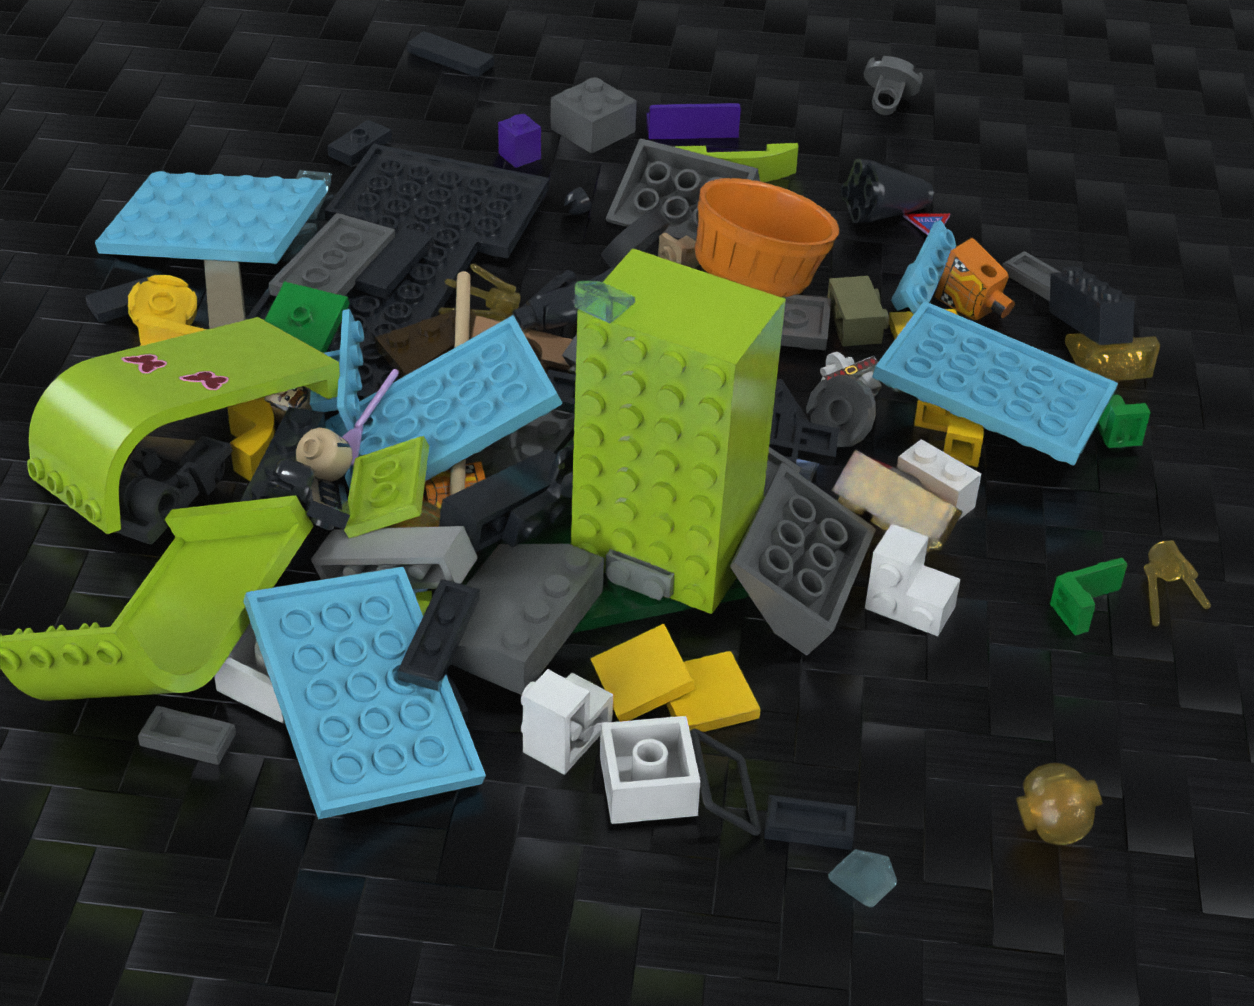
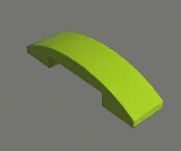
(772, 164)

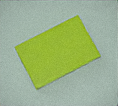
(387, 486)

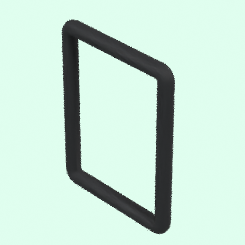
(753, 827)

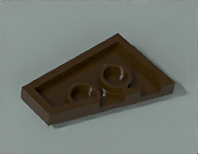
(420, 342)

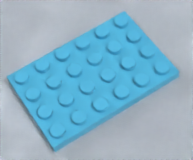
(212, 217)
(996, 382)
(460, 400)
(335, 676)

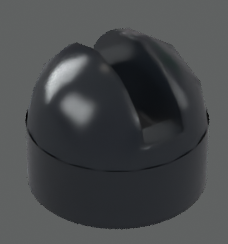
(579, 201)

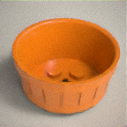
(762, 235)

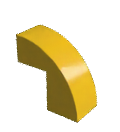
(254, 428)
(963, 436)

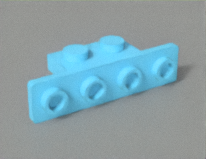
(925, 273)
(350, 381)

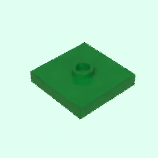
(308, 314)

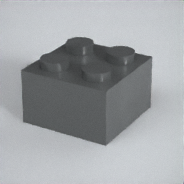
(593, 114)

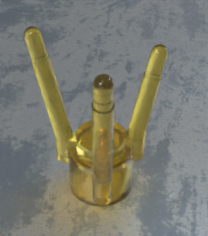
(501, 300)
(1170, 565)

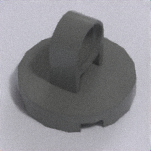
(894, 78)
(845, 405)

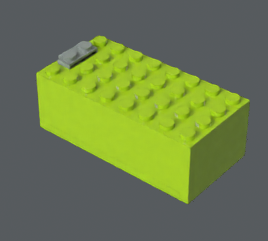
(673, 427)

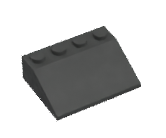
(671, 183)
(801, 558)
(526, 610)

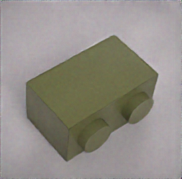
(857, 311)

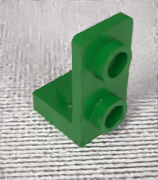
(1123, 424)
(1075, 592)

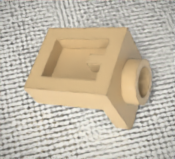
(678, 251)

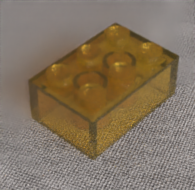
(895, 500)

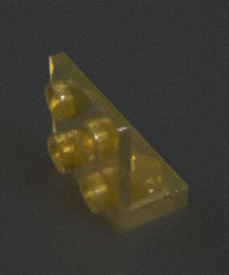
(1115, 361)

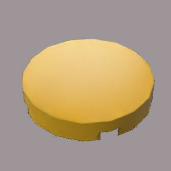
(163, 298)

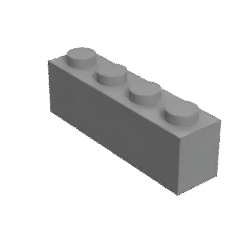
(423, 551)

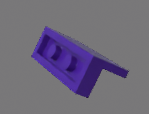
(693, 121)

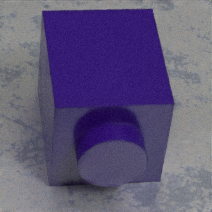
(519, 140)

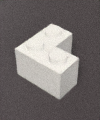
(905, 587)
(562, 718)

